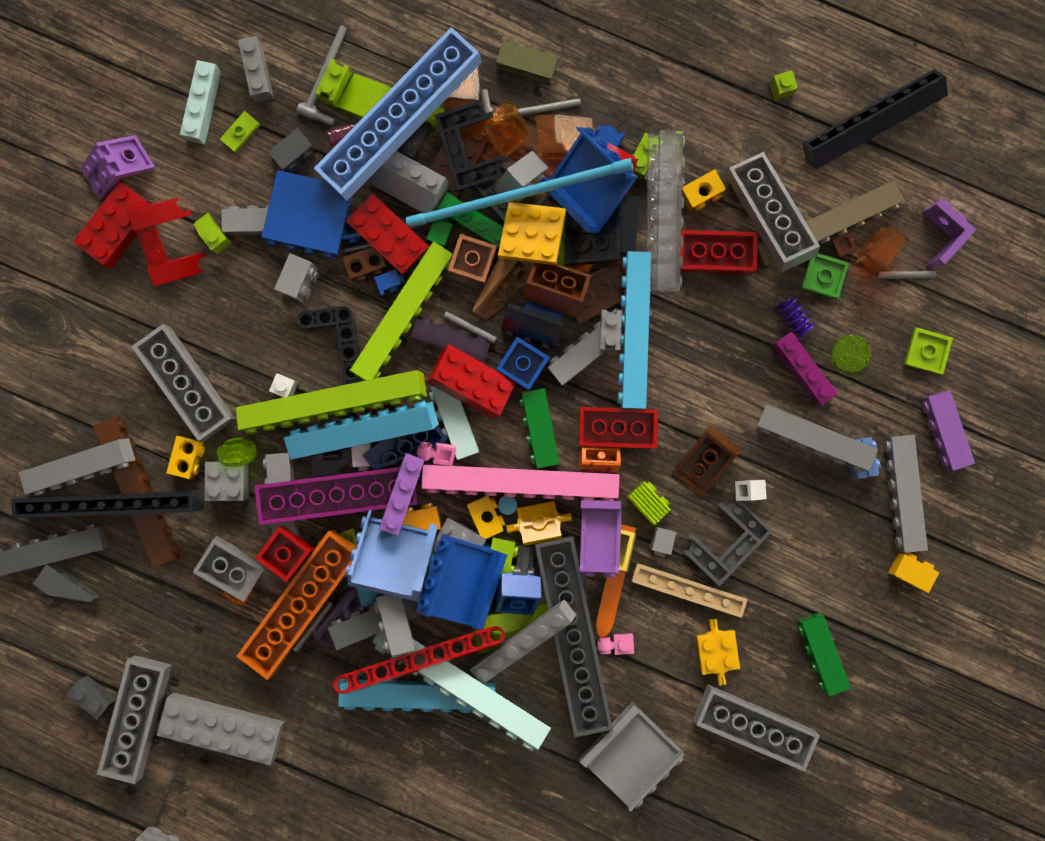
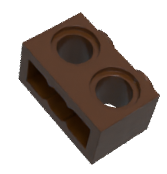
(364, 258)

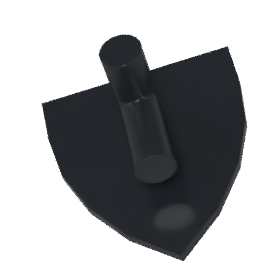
(329, 462)

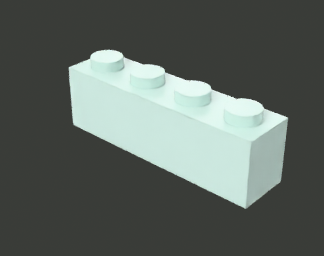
(200, 102)
(456, 423)

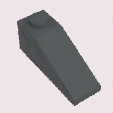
(59, 583)

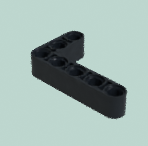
(342, 326)

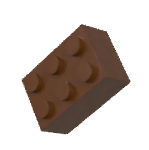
(557, 287)

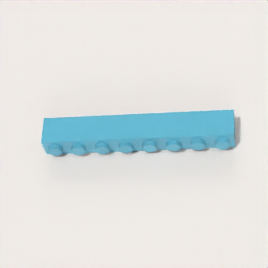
(635, 330)
(361, 430)
(402, 695)

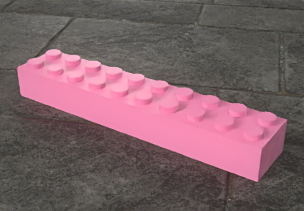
(520, 481)

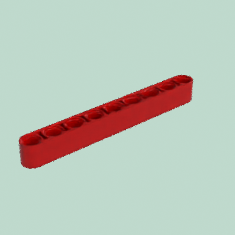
(411, 666)

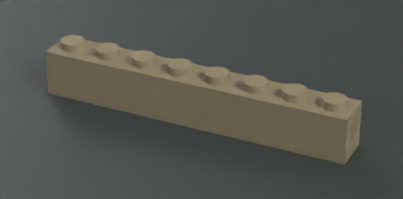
(845, 216)

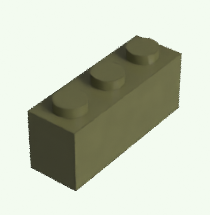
(526, 62)

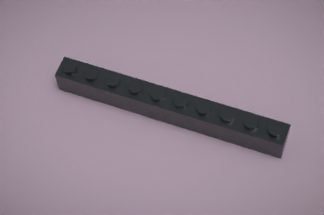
(108, 504)

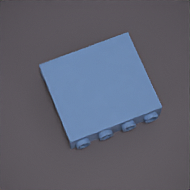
(389, 561)

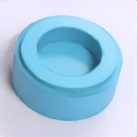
(507, 505)

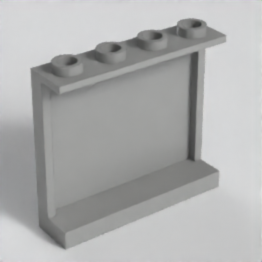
(632, 756)

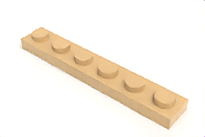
(689, 590)

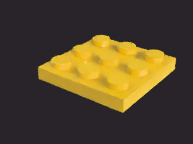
(532, 233)

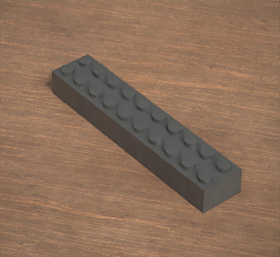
(576, 641)

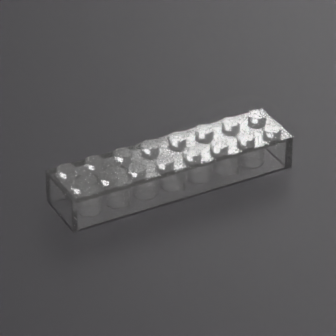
(664, 208)

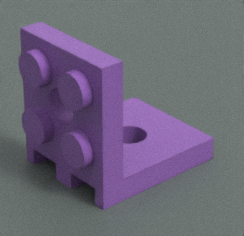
(108, 164)
(954, 225)

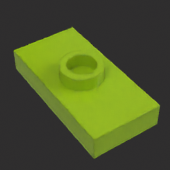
(240, 131)

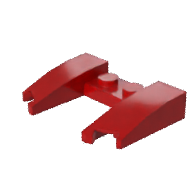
(145, 222)

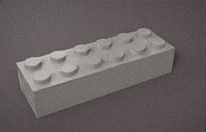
(773, 212)
(183, 382)
(134, 719)
(220, 728)
(756, 728)

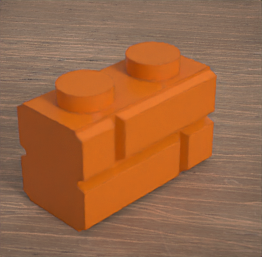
(599, 459)

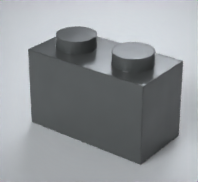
(292, 151)
(91, 697)

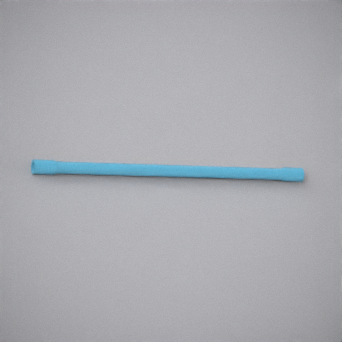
(614, 168)

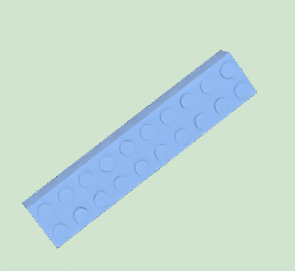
(398, 114)

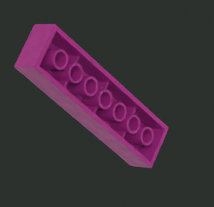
(325, 496)

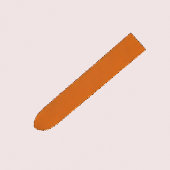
(610, 599)

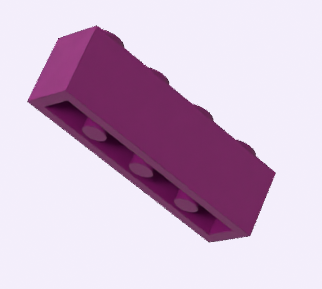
(804, 369)

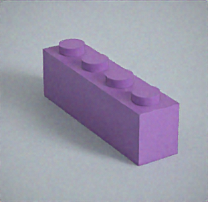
(948, 430)
(401, 494)

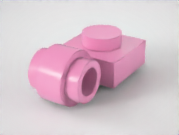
(442, 454)
(621, 643)

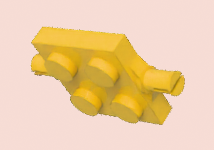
(539, 523)
(717, 652)

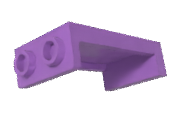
(600, 538)

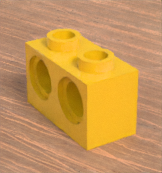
(180, 455)

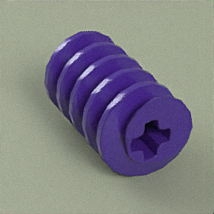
(795, 316)

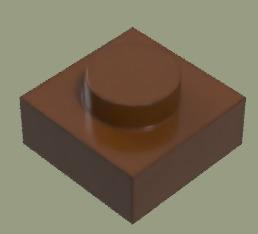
(843, 244)

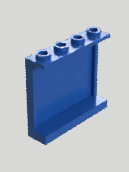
(595, 199)
(305, 215)
(461, 582)

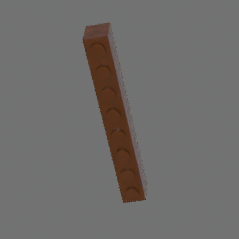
(151, 527)

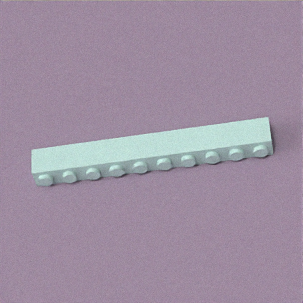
(479, 697)

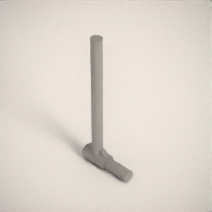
(307, 108)
(534, 109)

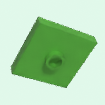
(825, 276)

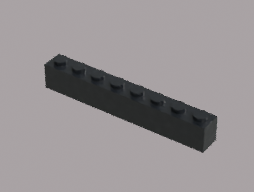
(875, 119)

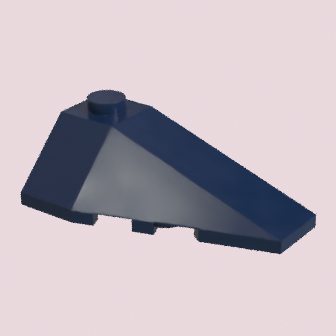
(393, 450)

